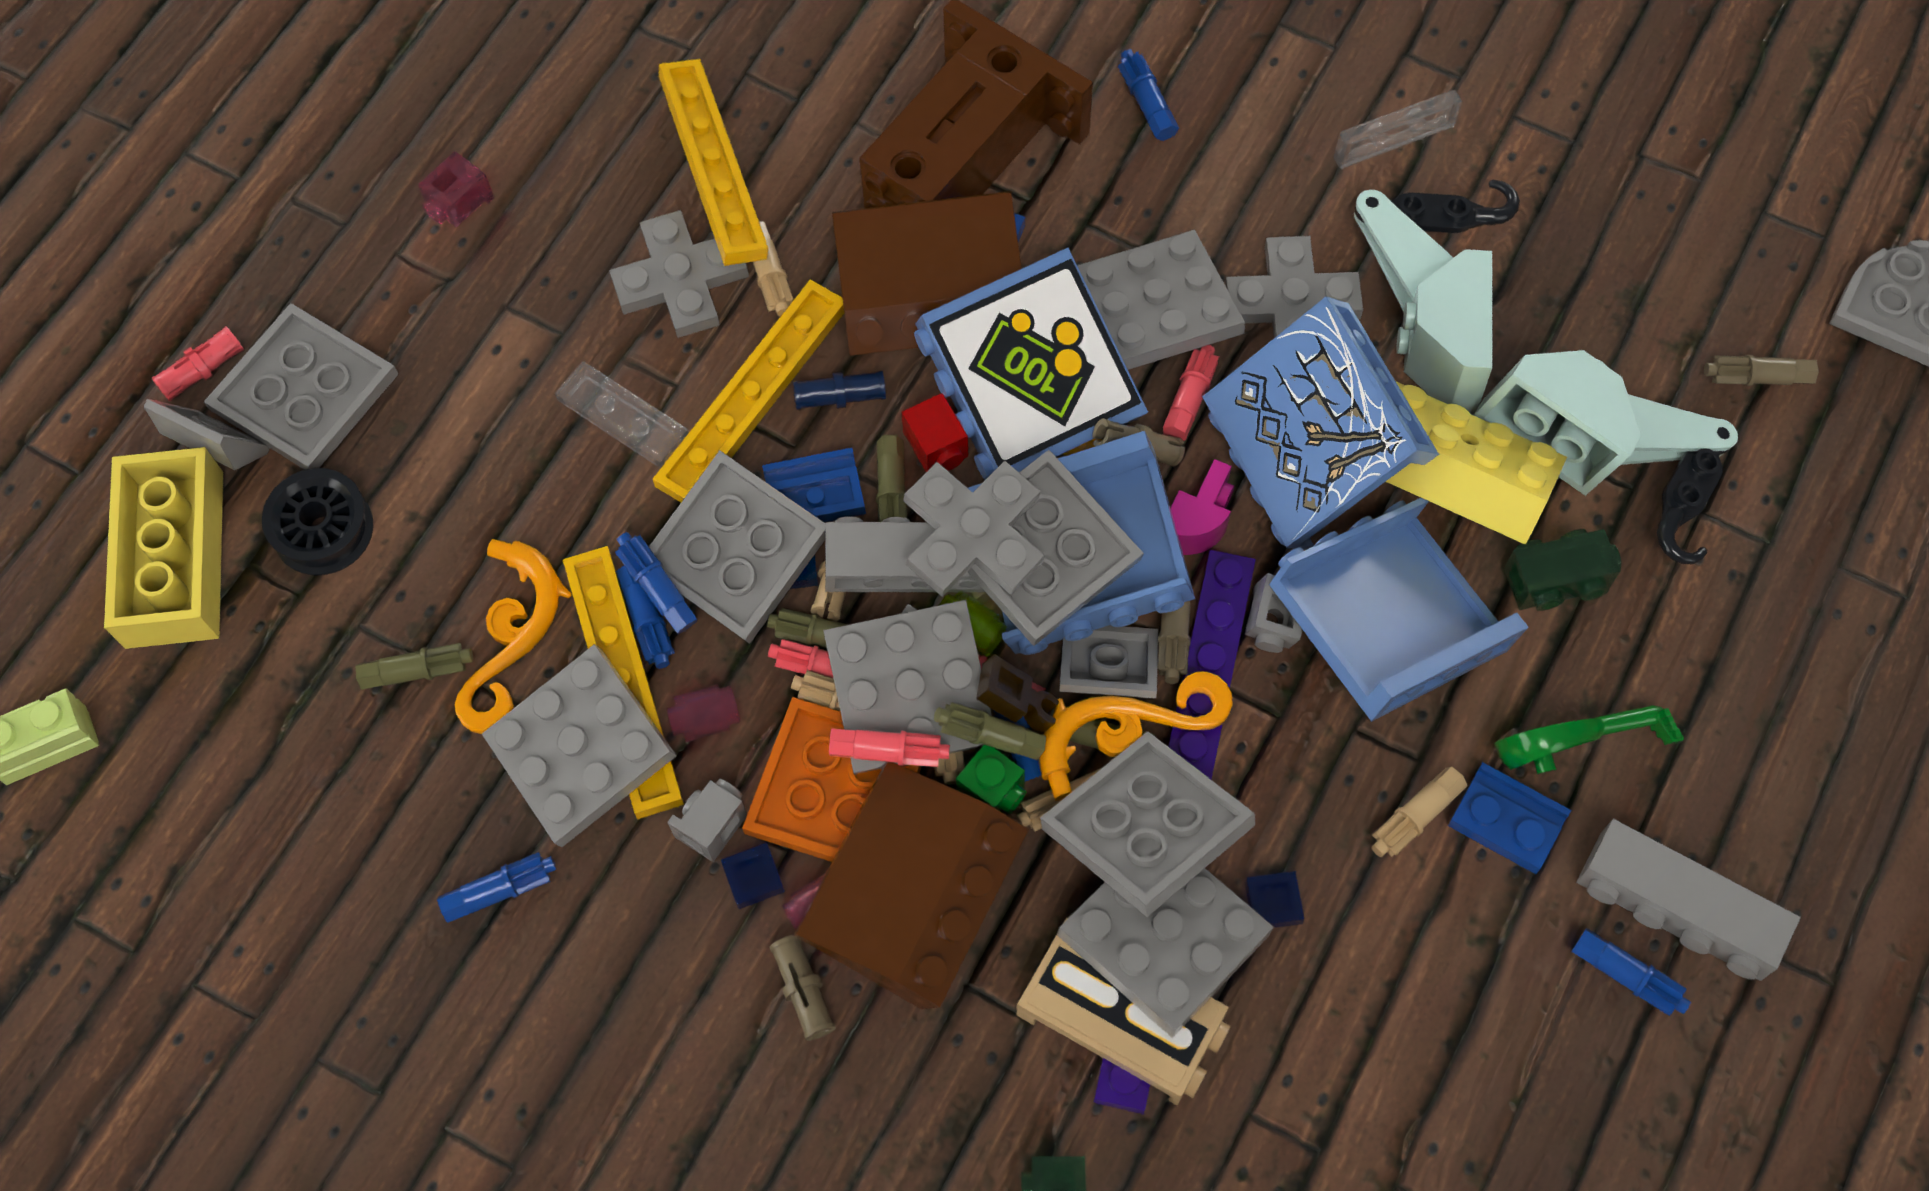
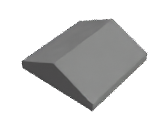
(200, 430)
(1112, 662)

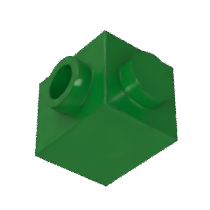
(993, 780)

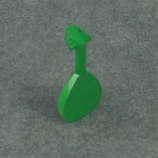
(1543, 742)

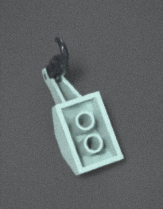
(1442, 296)
(1598, 426)

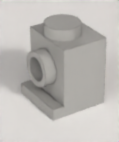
(1270, 635)
(710, 818)

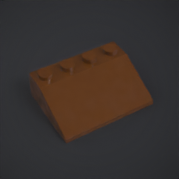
(917, 258)
(912, 884)

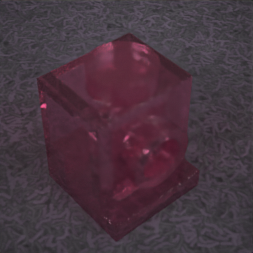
(454, 190)

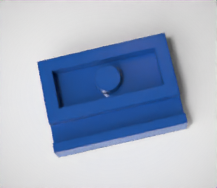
(820, 484)
(1509, 818)

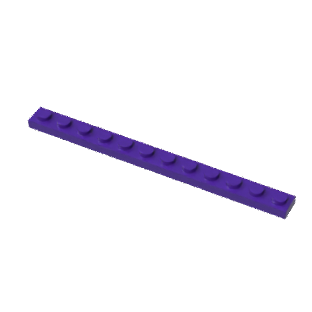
(1214, 651)

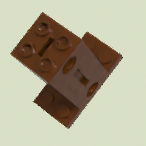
(973, 115)

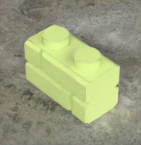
(44, 735)

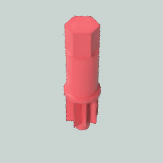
(1193, 385)
(800, 658)
(888, 747)

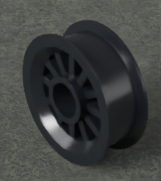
(312, 496)

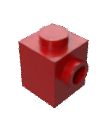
(935, 433)

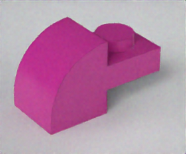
(1204, 518)

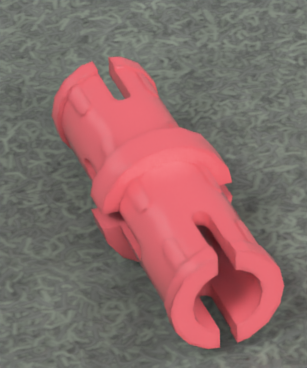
(197, 363)

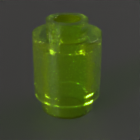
(984, 622)

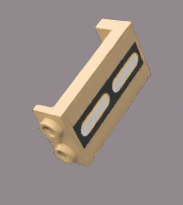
(1095, 1014)

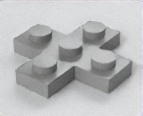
(675, 275)
(1290, 285)
(973, 528)

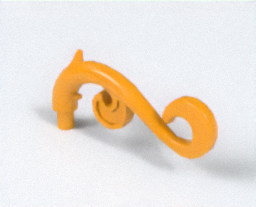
(519, 640)
(1128, 712)

